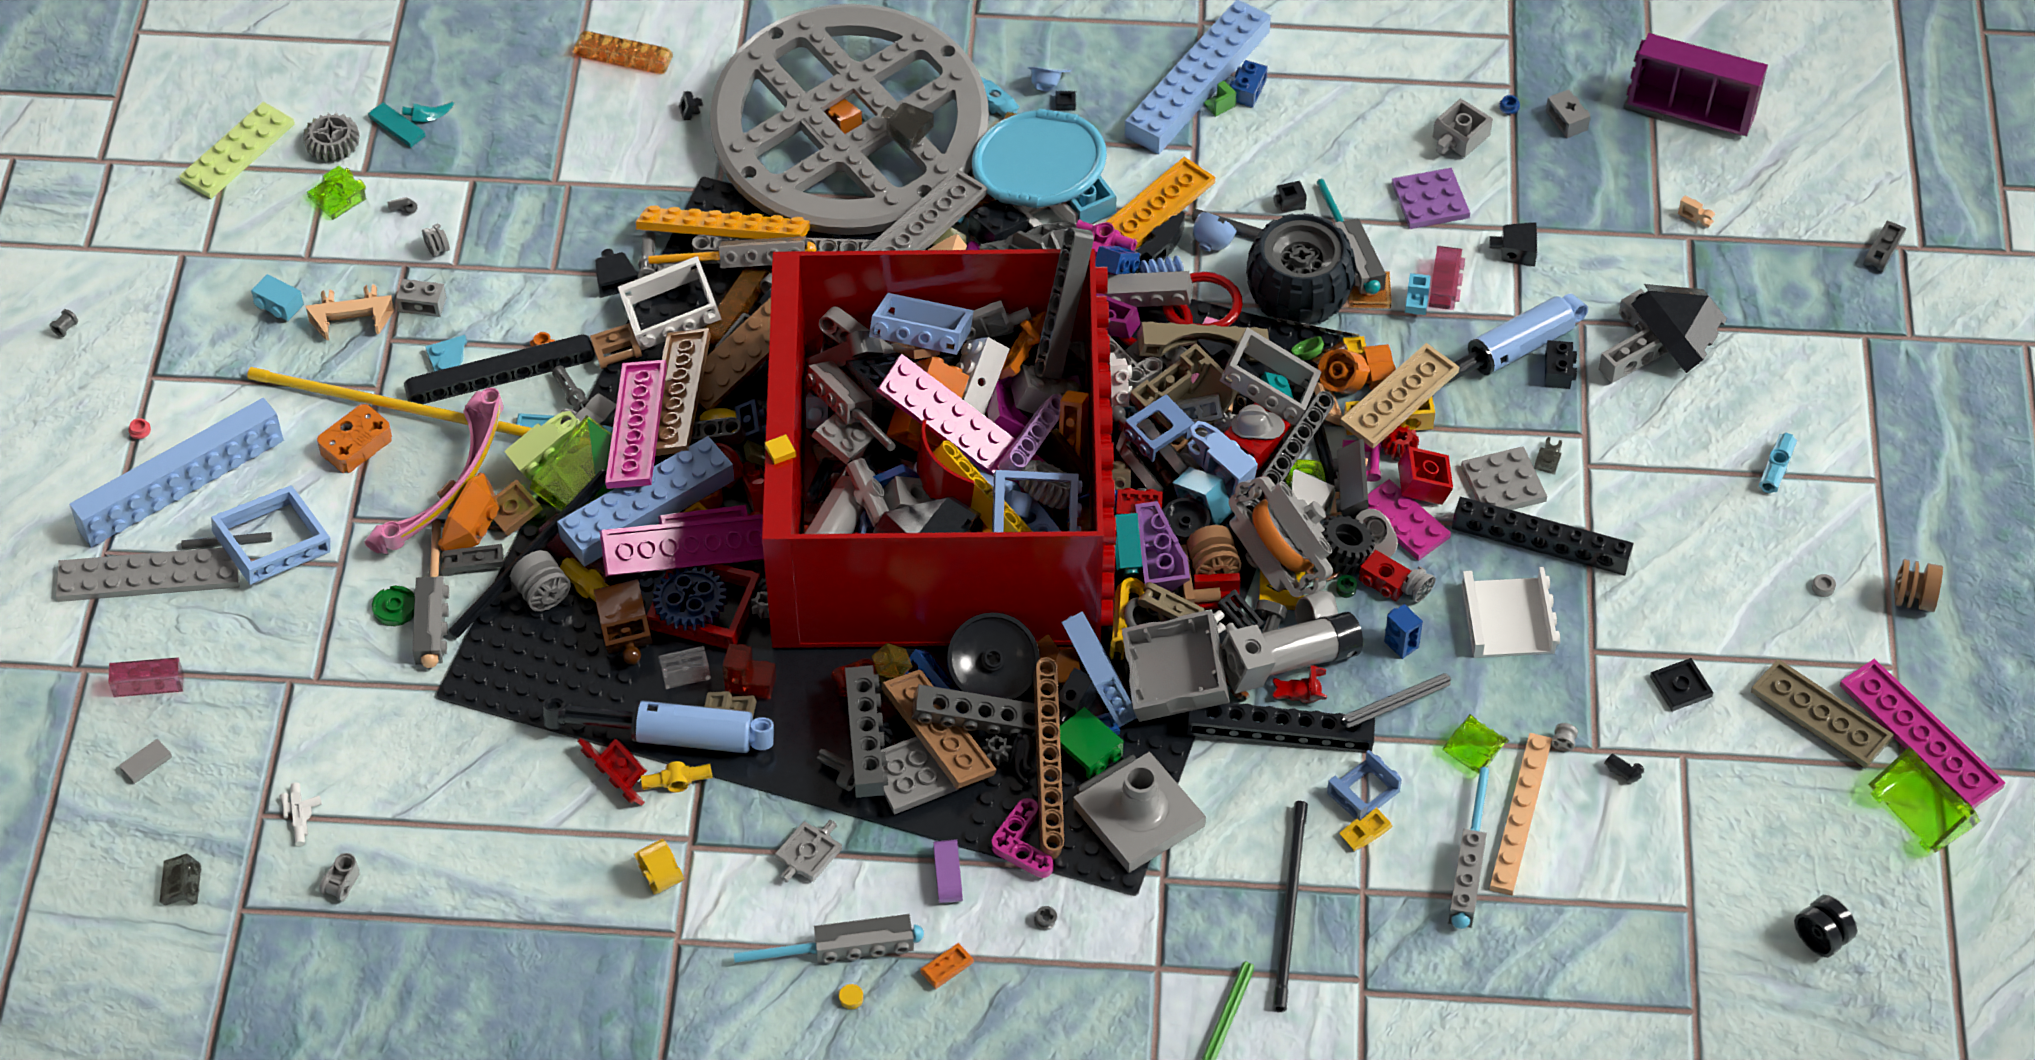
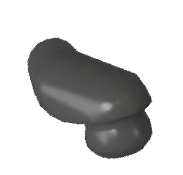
(404, 204)

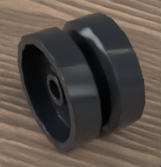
(1186, 517)
(1825, 926)

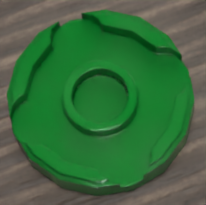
(394, 606)

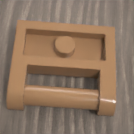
(614, 340)

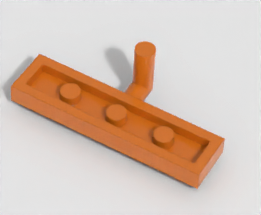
(1026, 340)

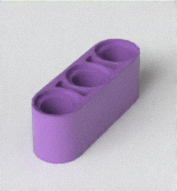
(947, 871)

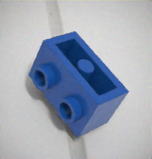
(1249, 82)

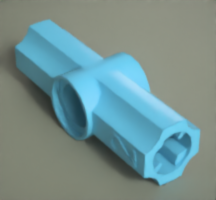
(1778, 463)

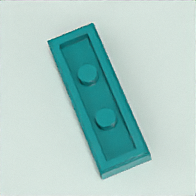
(396, 124)

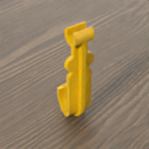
(1129, 585)

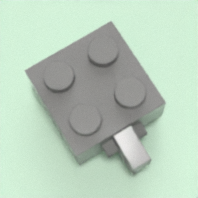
(1461, 128)

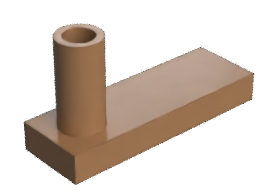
(1198, 595)

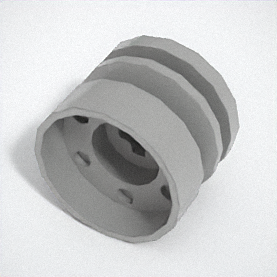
(540, 580)

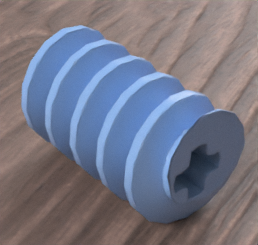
(1161, 266)

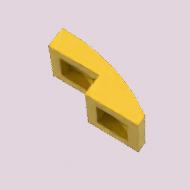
(1366, 830)

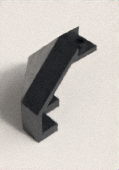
(1681, 320)
(935, 516)

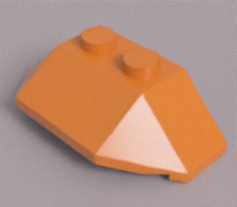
(470, 515)

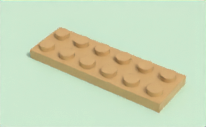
(1399, 395)

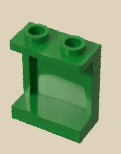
(1090, 742)

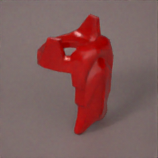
(1305, 690)

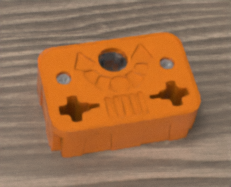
(354, 438)

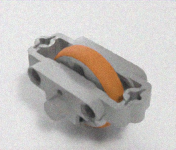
(1282, 535)

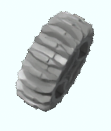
(319, 141)
(1049, 493)

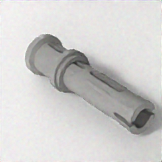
(648, 249)

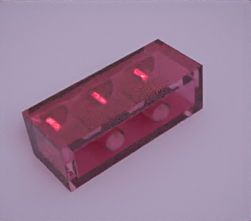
(1446, 278)
(146, 677)

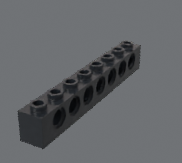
(1542, 535)
(1287, 734)

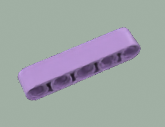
(1032, 435)

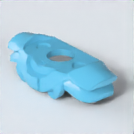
(999, 104)

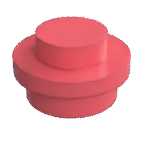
(139, 428)

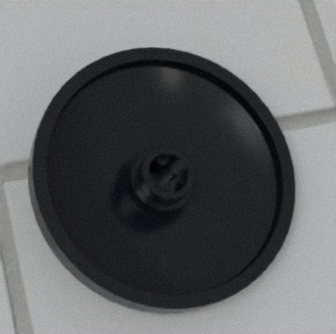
(993, 656)

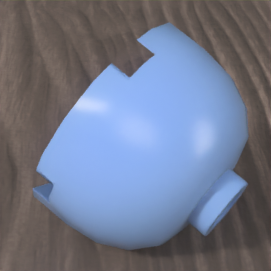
(1212, 233)

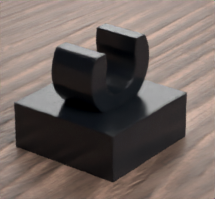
(689, 105)

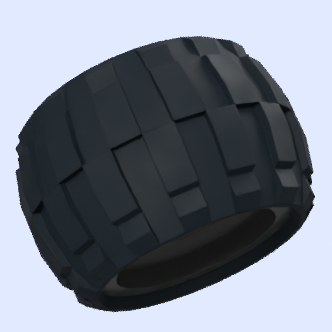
(1301, 268)

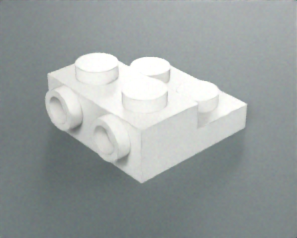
(1119, 381)

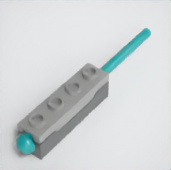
(1369, 272)

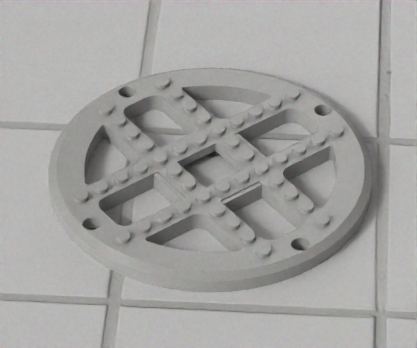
(842, 152)

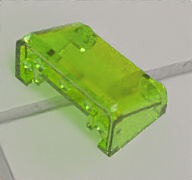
(1923, 801)

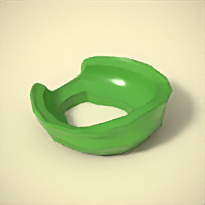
(1308, 348)

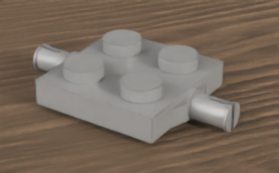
(808, 851)

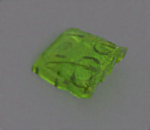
(1474, 744)

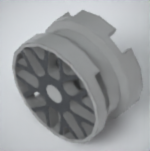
(435, 240)
(1418, 584)

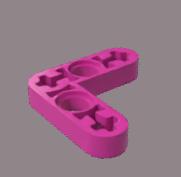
(1014, 842)

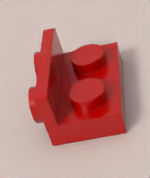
(1129, 497)

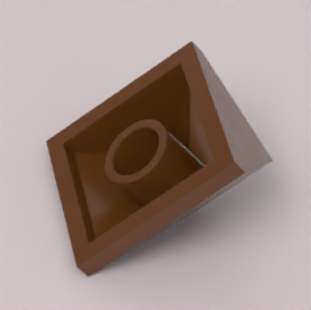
(1065, 658)

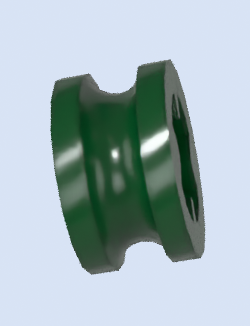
(1342, 591)

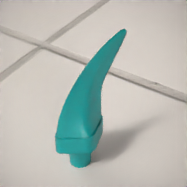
(424, 113)

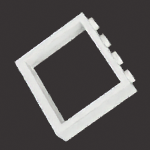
(661, 282)

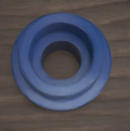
(1509, 104)

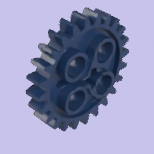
(690, 598)

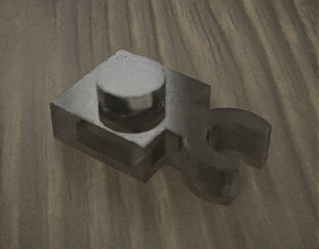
(1549, 457)

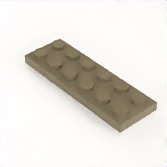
(1822, 713)

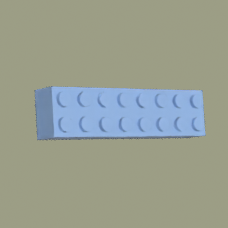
(674, 487)

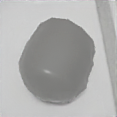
(1315, 606)

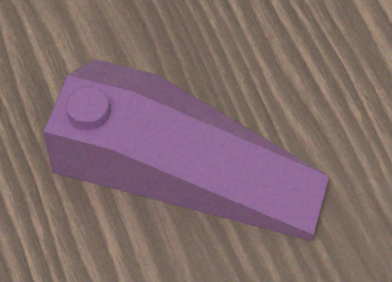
(1161, 553)

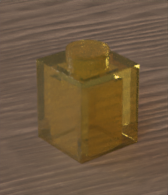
(891, 661)

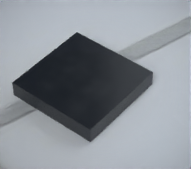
(1681, 684)

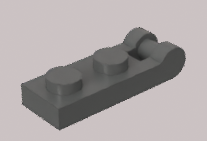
(1885, 245)
(472, 559)

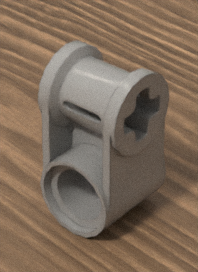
(340, 881)

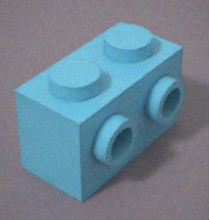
(277, 297)

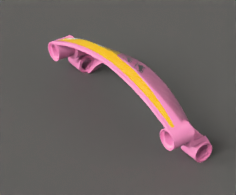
(482, 417)

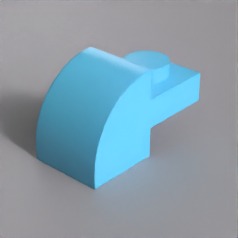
(1417, 294)

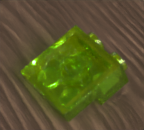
(338, 192)

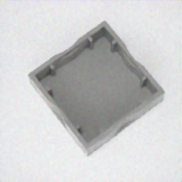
(1175, 665)

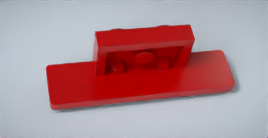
(619, 765)

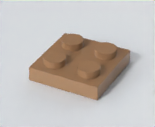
(515, 507)

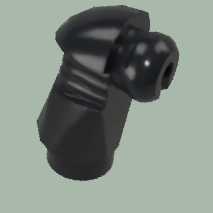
(1624, 769)

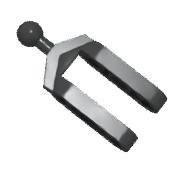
(1132, 458)

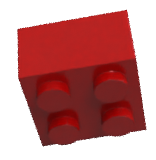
(1425, 475)

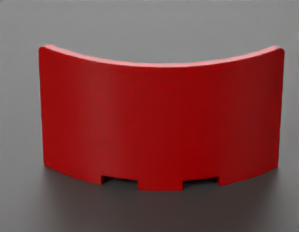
(939, 480)

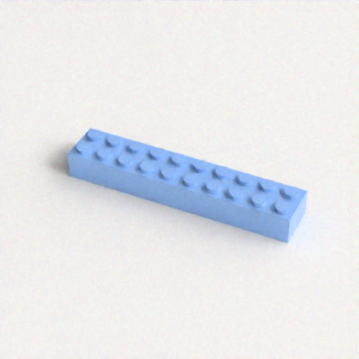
(1197, 76)
(176, 472)

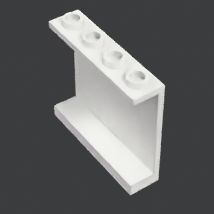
(1510, 616)

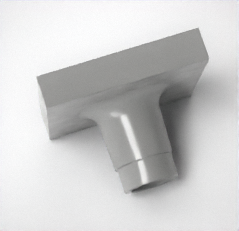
(1139, 812)

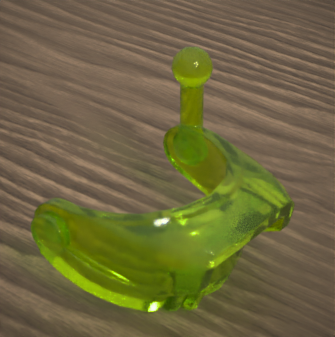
(1310, 467)

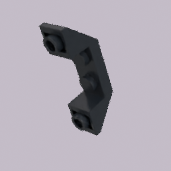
(1221, 353)

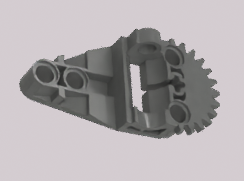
(1040, 237)

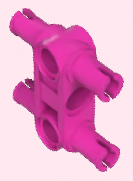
(1106, 235)

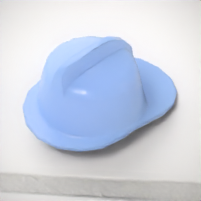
(1044, 78)

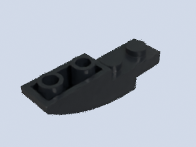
(1163, 239)

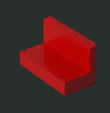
(1226, 583)

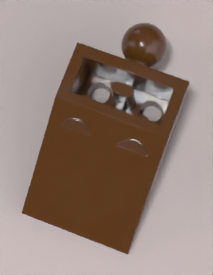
(622, 617)

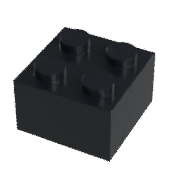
(996, 222)

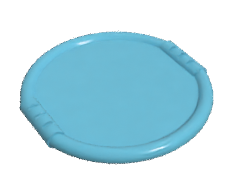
(1039, 158)

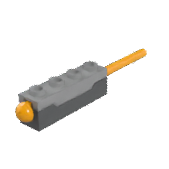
(742, 252)

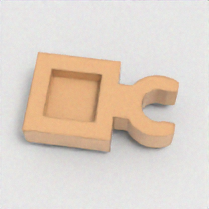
(1693, 211)

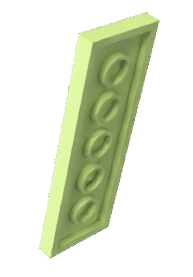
(236, 150)

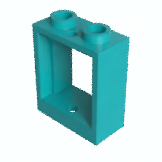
(1128, 545)

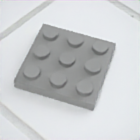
(1504, 479)
(913, 776)

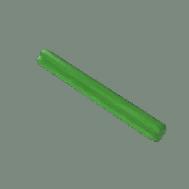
(1228, 1011)

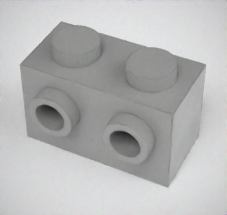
(421, 297)

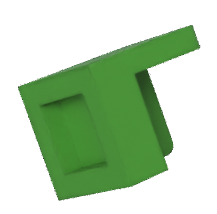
(1222, 101)

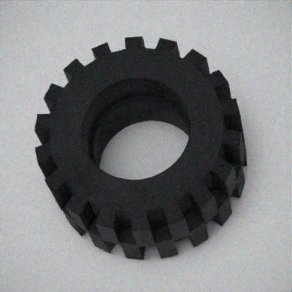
(1349, 543)

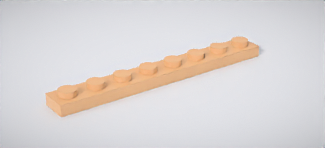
(1520, 814)

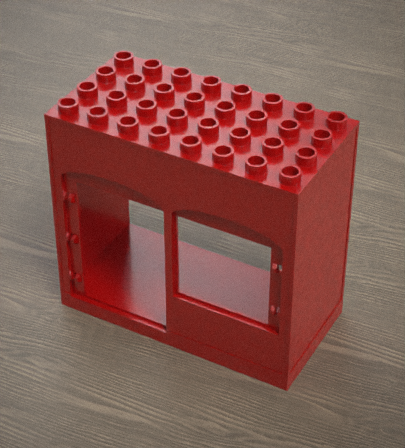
(925, 584)

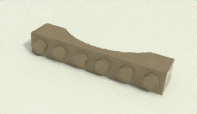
(1160, 338)

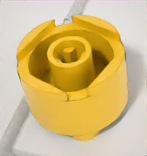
(659, 866)

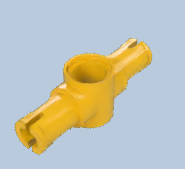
(676, 776)

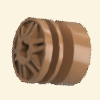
(1213, 551)
(1918, 585)

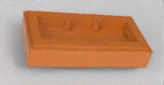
(947, 965)

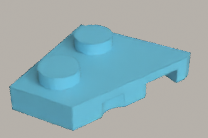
(446, 353)

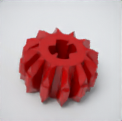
(1399, 440)

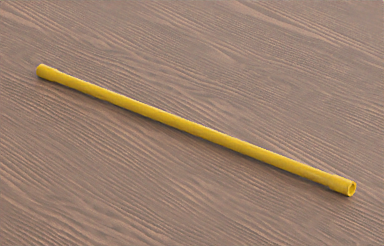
(269, 377)

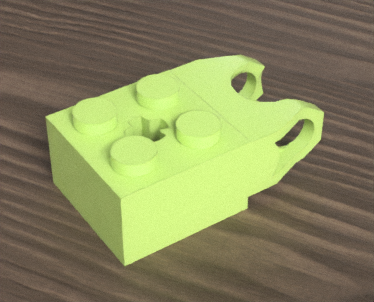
(540, 443)

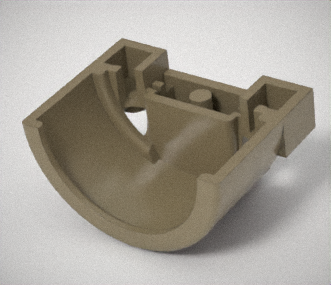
(1178, 385)

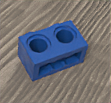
(1117, 259)
(1403, 631)

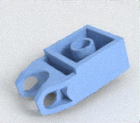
(1222, 457)

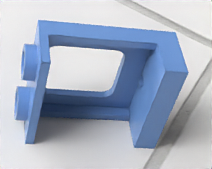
(1172, 413)
(1348, 800)

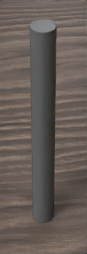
(245, 538)

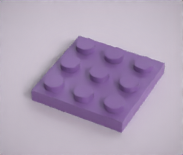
(1430, 198)

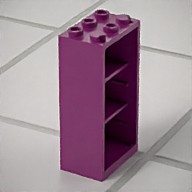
(1696, 84)

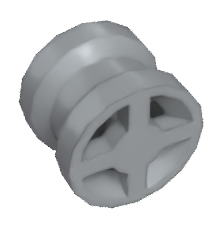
(1564, 737)

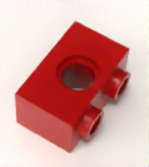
(1384, 575)

